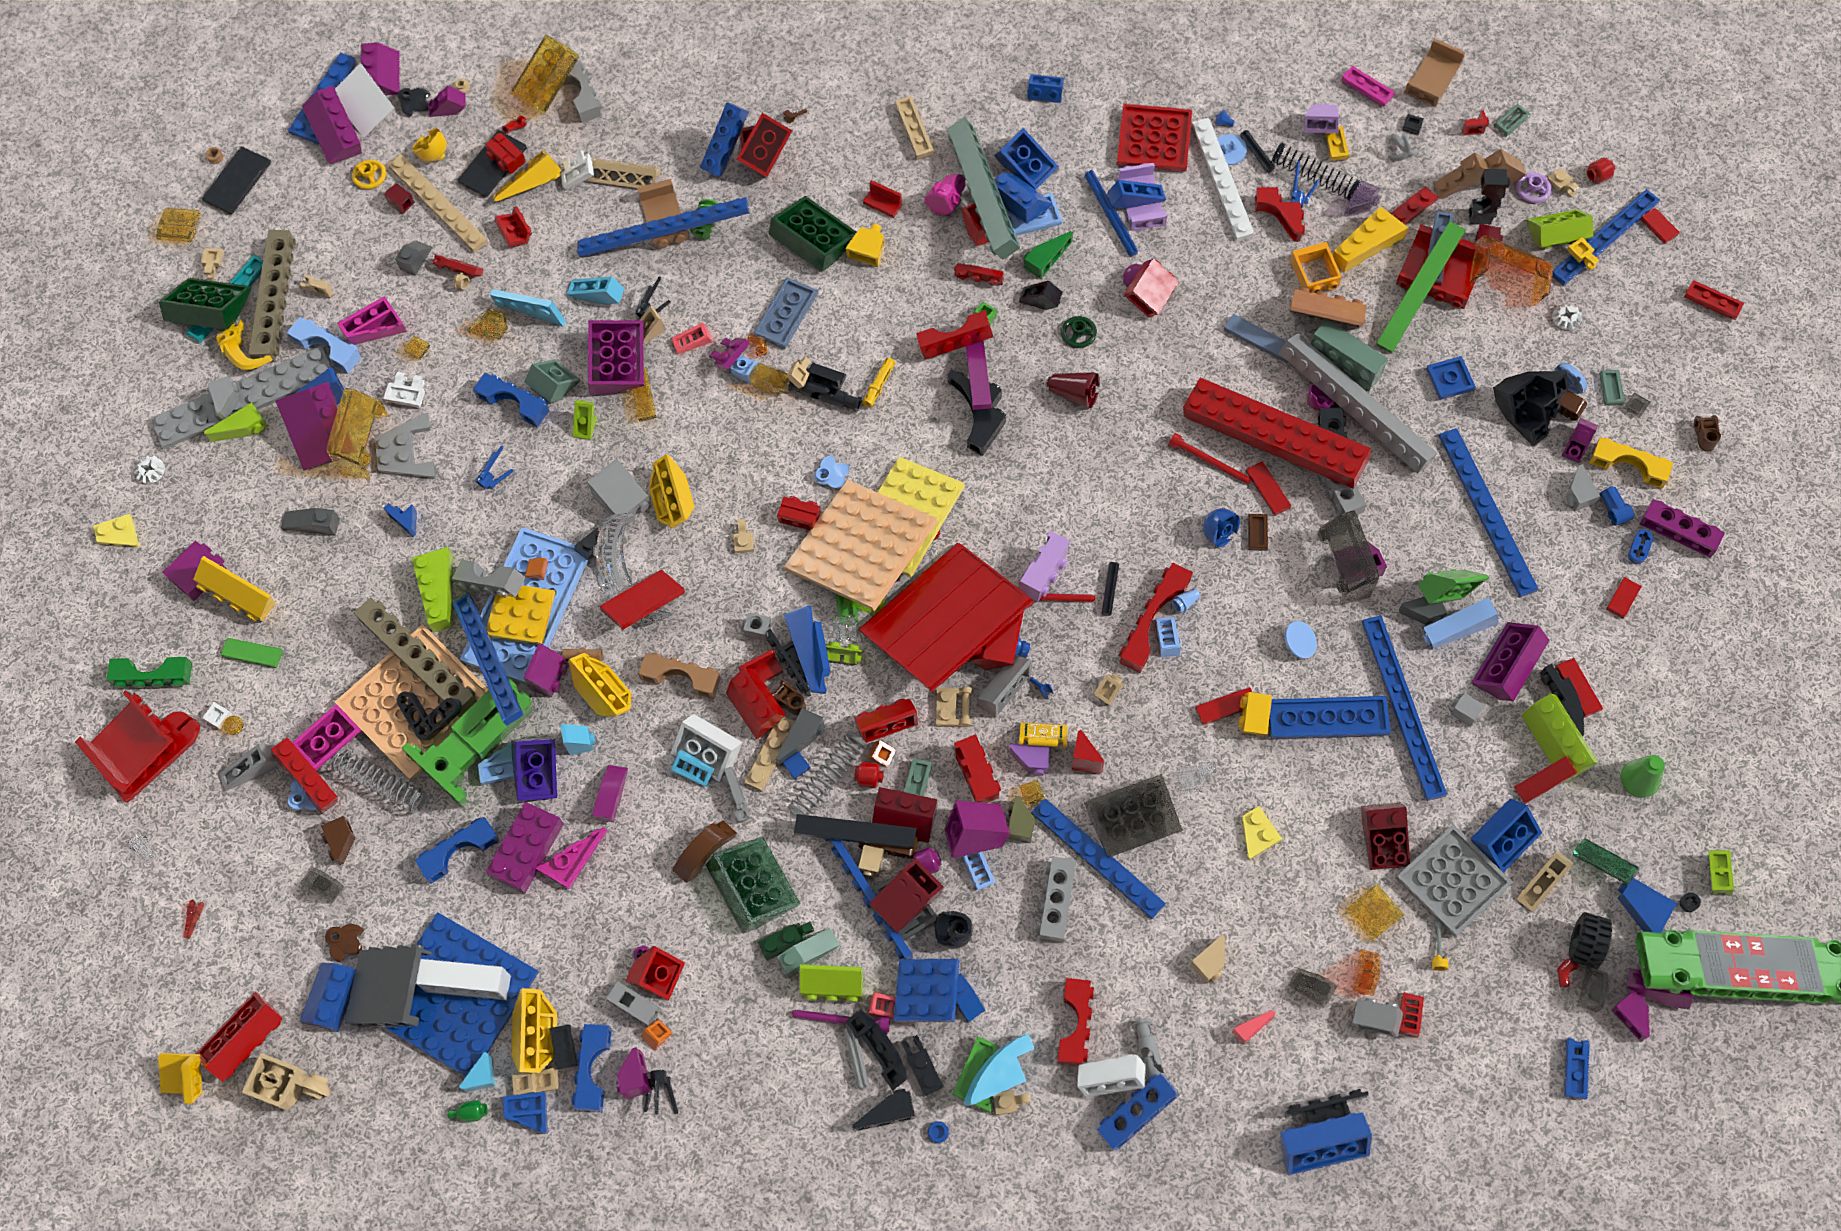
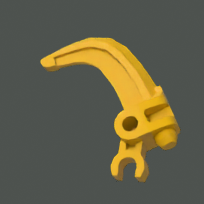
(230, 344)

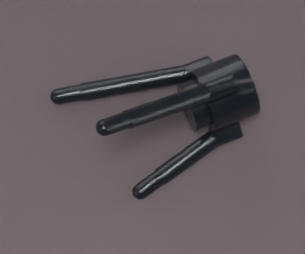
(644, 305)
(658, 1080)

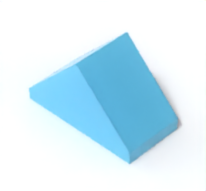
(480, 1076)

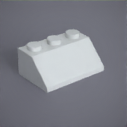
(707, 745)

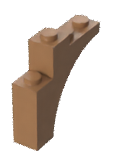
(1471, 171)

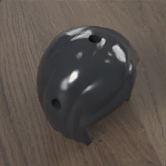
(949, 932)

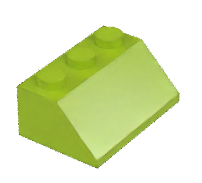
(1560, 228)
(831, 983)

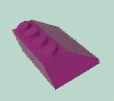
(331, 125)
(1511, 660)

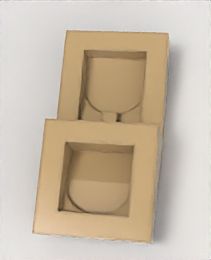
(532, 1083)

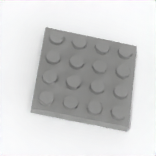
(1454, 880)

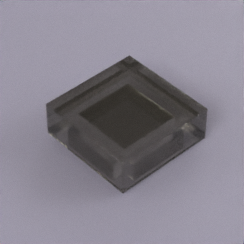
(1636, 405)

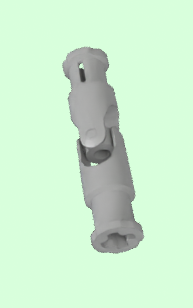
(1148, 1042)

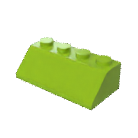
(1558, 734)

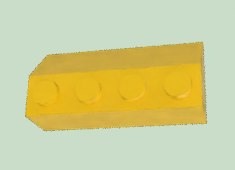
(233, 589)

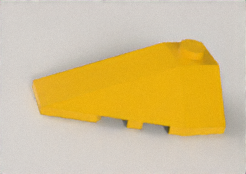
(539, 171)

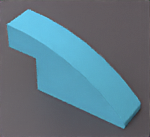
(999, 1071)

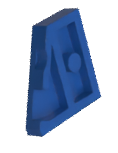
(527, 1110)

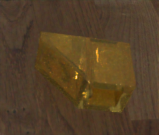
(490, 324)
(769, 379)

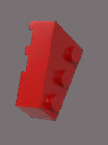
(976, 770)

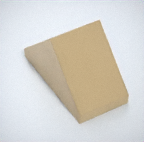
(651, 324)

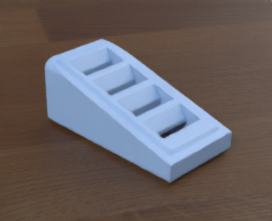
(1170, 648)
(970, 870)

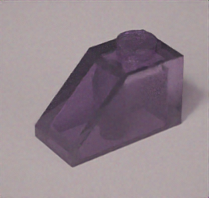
(1363, 199)

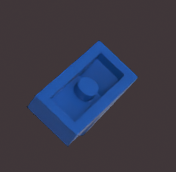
(405, 519)

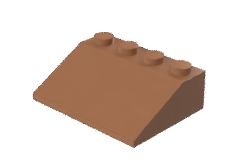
(1328, 308)

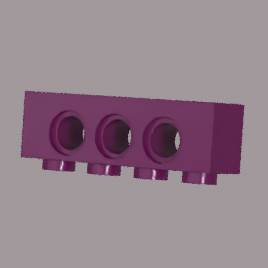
(1671, 528)

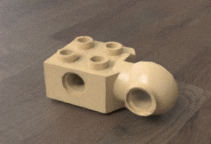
(283, 1083)

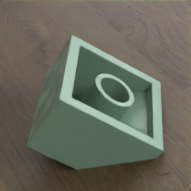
(551, 380)

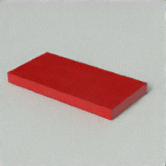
(642, 599)

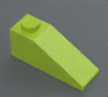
(239, 424)

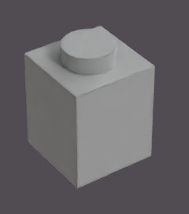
(1466, 709)

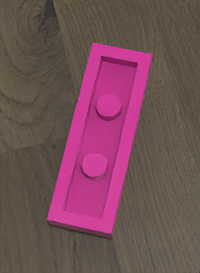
(1368, 86)

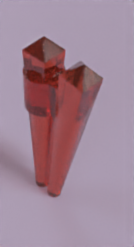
(193, 914)

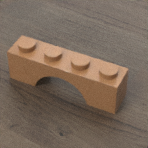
(657, 668)

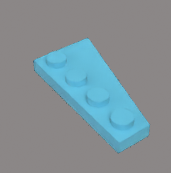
(529, 305)

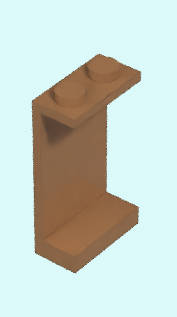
(1435, 73)
(658, 203)

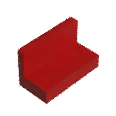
(883, 199)
(765, 665)

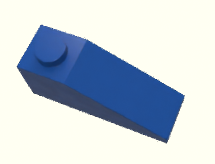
(1133, 194)

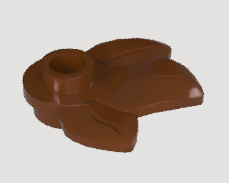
(346, 943)

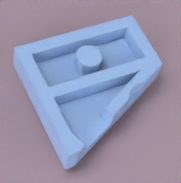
(497, 767)

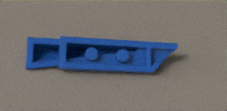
(810, 647)

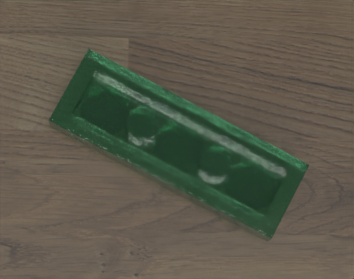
(1606, 861)

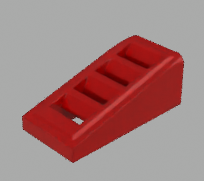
(1409, 1031)

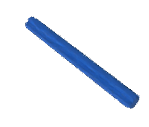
(1111, 213)

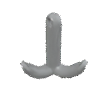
(1404, 146)

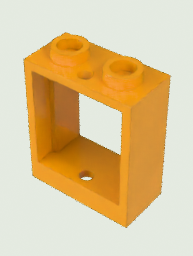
(1312, 253)

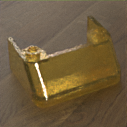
(352, 431)

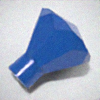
(1223, 119)

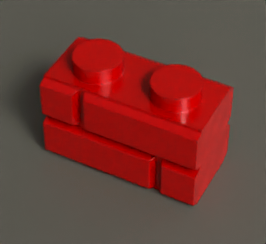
(505, 153)
(798, 513)

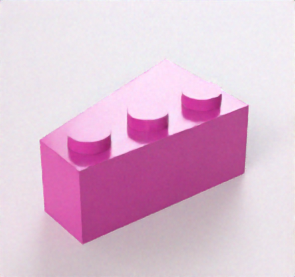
(372, 323)

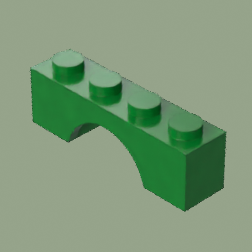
(173, 672)

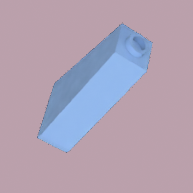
(1461, 624)

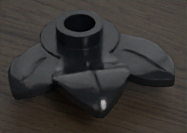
(415, 101)

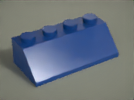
(1326, 1143)

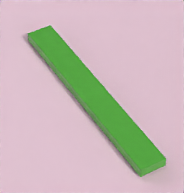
(1420, 287)

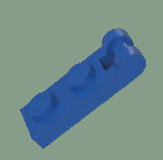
(1576, 1069)

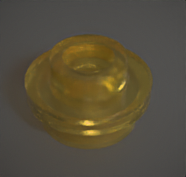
(231, 720)

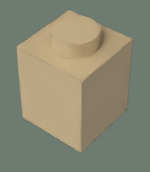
(871, 861)

